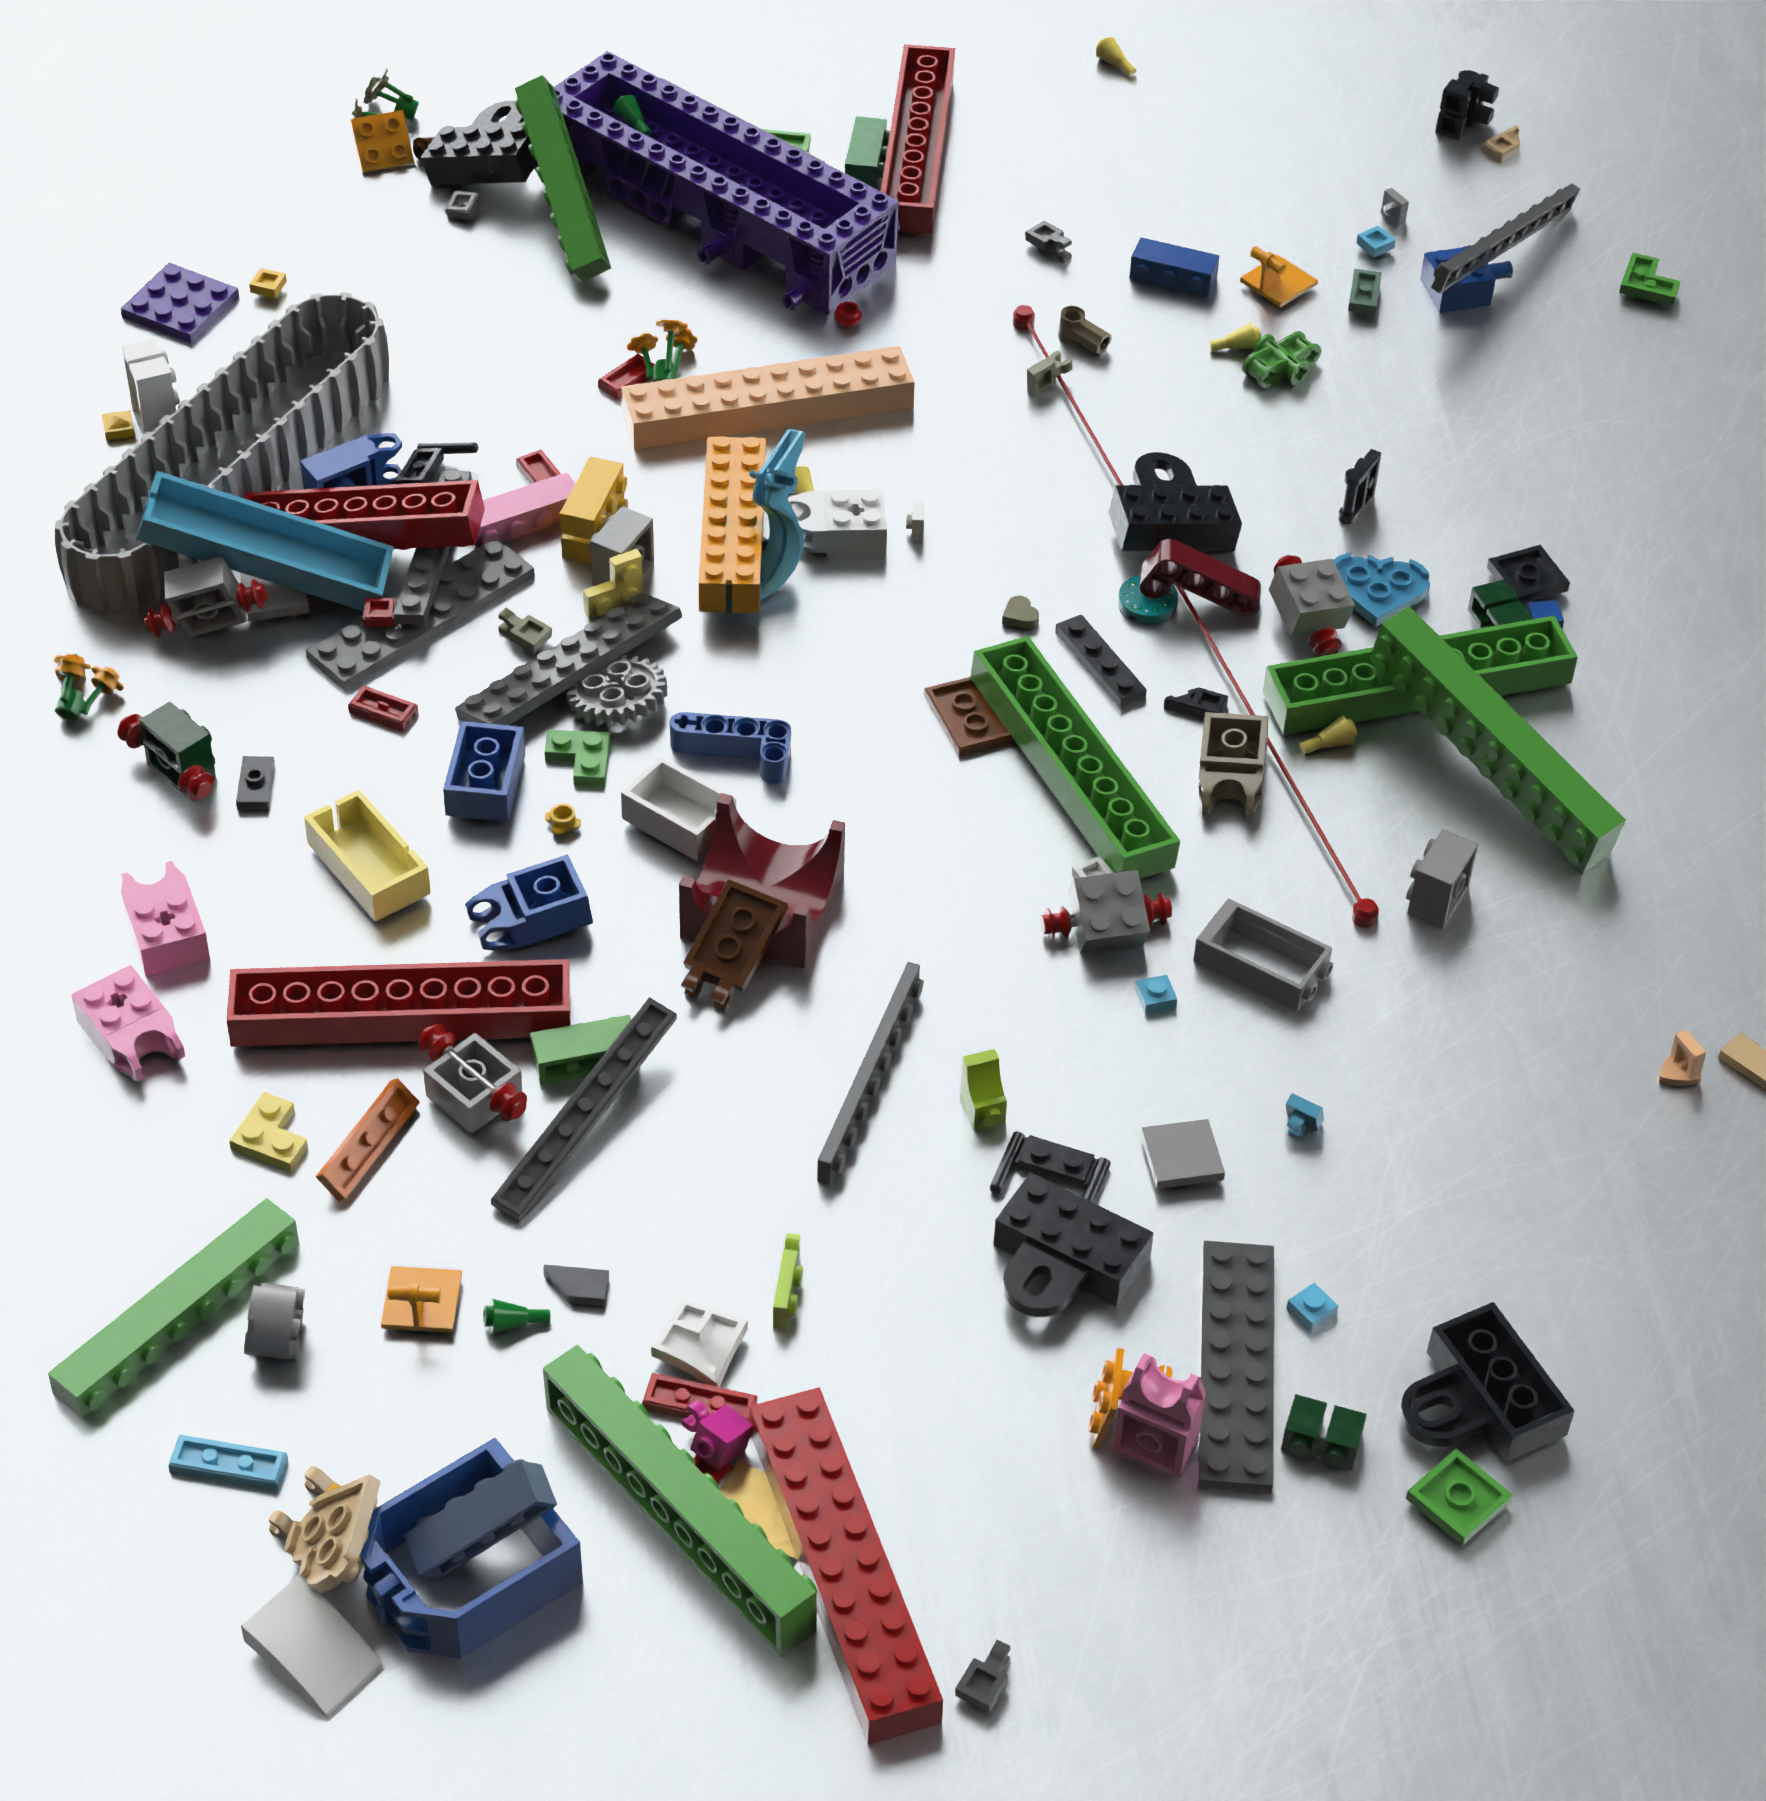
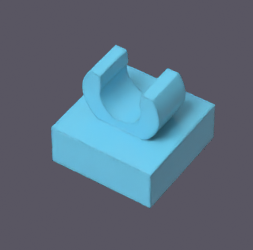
(1302, 1114)

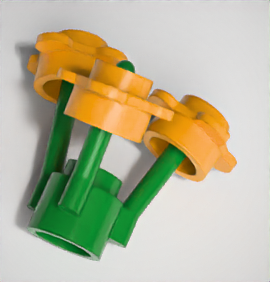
(71, 669)

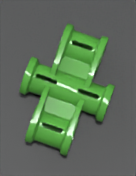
(1275, 361)

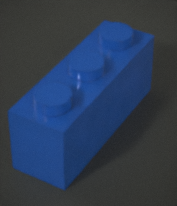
(1174, 266)

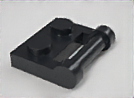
(1360, 486)

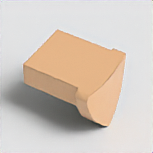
(1684, 1063)

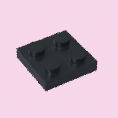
(1529, 573)

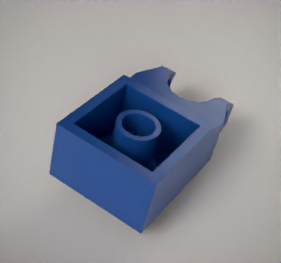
(352, 463)
(532, 905)

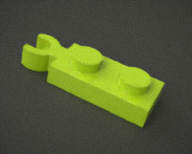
(789, 1276)

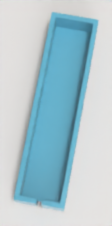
(264, 541)

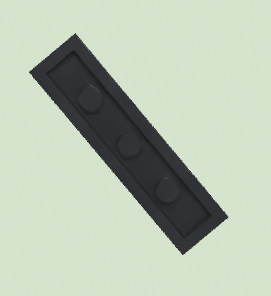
(1100, 661)

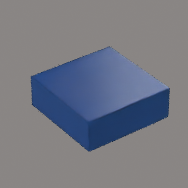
(1544, 609)

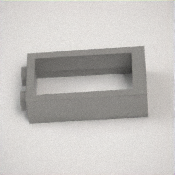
(1272, 935)

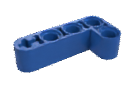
(735, 738)

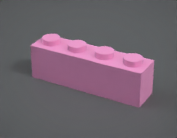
(524, 510)

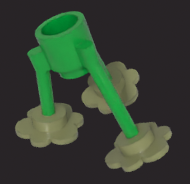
(374, 89)

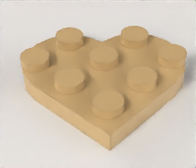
(334, 1533)

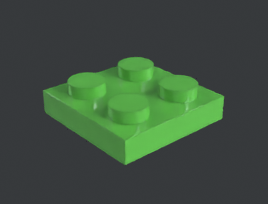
(1459, 1496)

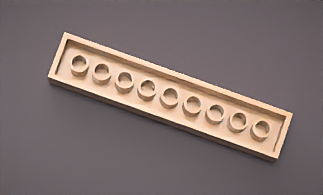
(767, 397)

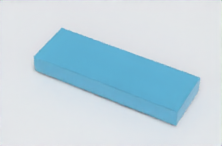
(228, 1462)

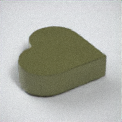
(1020, 613)

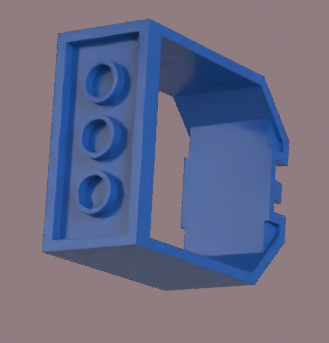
(492, 1613)

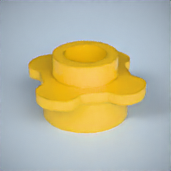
(562, 818)

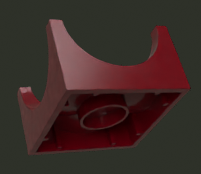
(796, 874)

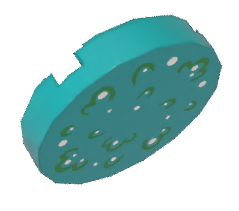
(1143, 608)

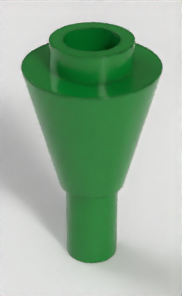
(628, 110)
(506, 1315)

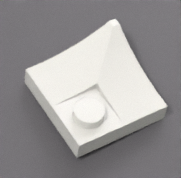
(700, 1341)

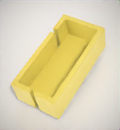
(367, 855)

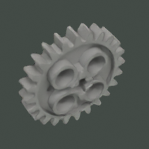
(619, 692)

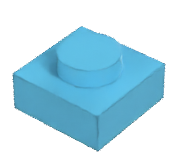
(1376, 241)
(1156, 994)
(1312, 1307)

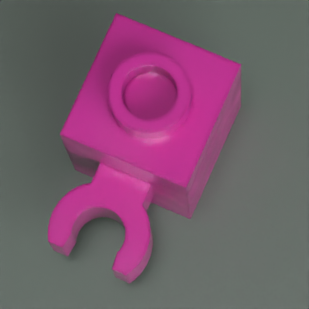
(719, 1435)

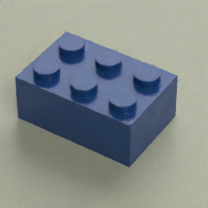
(484, 771)

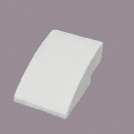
(310, 1646)

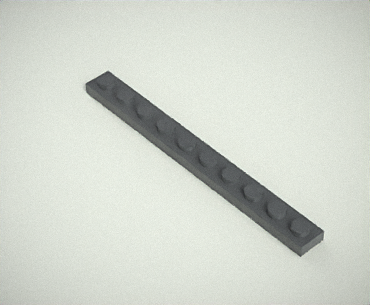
(1504, 238)

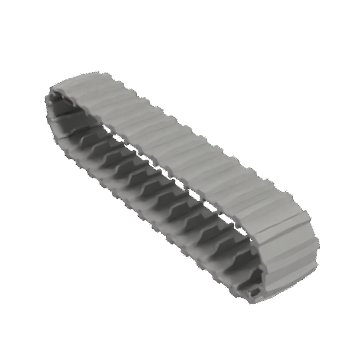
(306, 330)

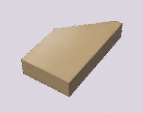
(1503, 145)
(1746, 1058)

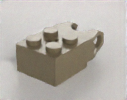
(1232, 760)

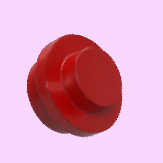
(848, 314)

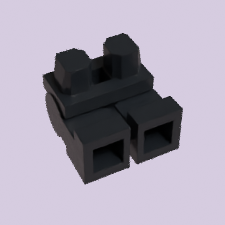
(1464, 105)

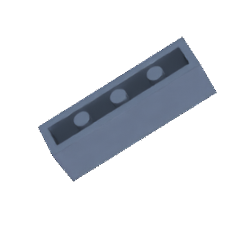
(480, 1518)

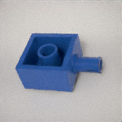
(1470, 292)

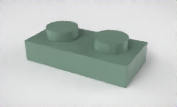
(1364, 291)

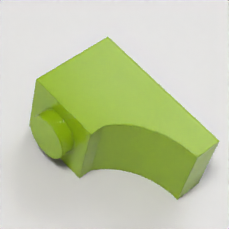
(982, 1089)

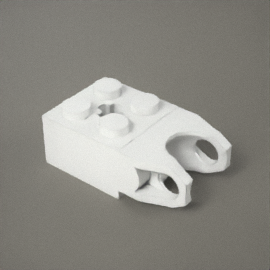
(843, 522)

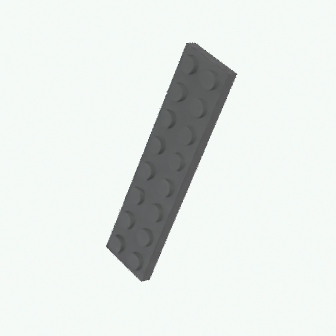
(462, 590)
(569, 661)
(1237, 1367)

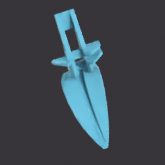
(771, 492)

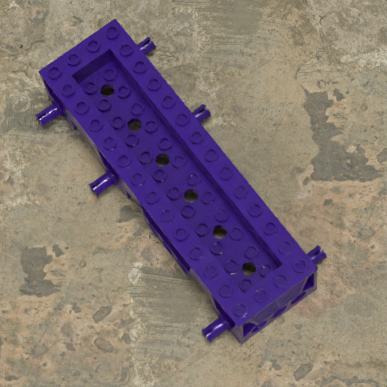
(734, 179)

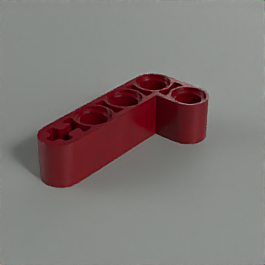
(1200, 574)

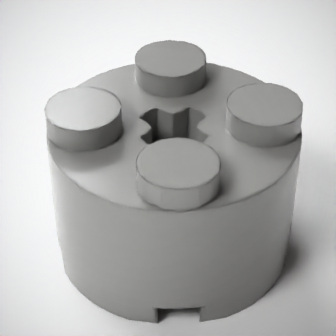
(274, 1321)

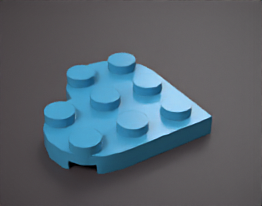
(1383, 585)

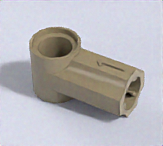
(1075, 328)

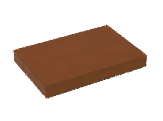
(966, 717)

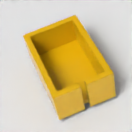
(592, 501)

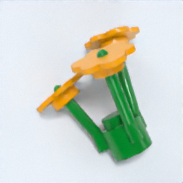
(677, 336)

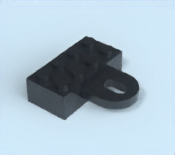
(481, 151)
(1172, 508)
(1070, 1243)
(1489, 1386)

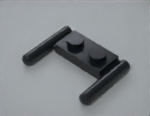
(428, 458)
(1052, 1162)

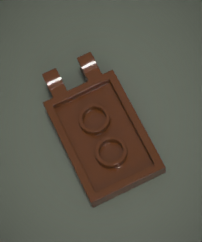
(732, 942)

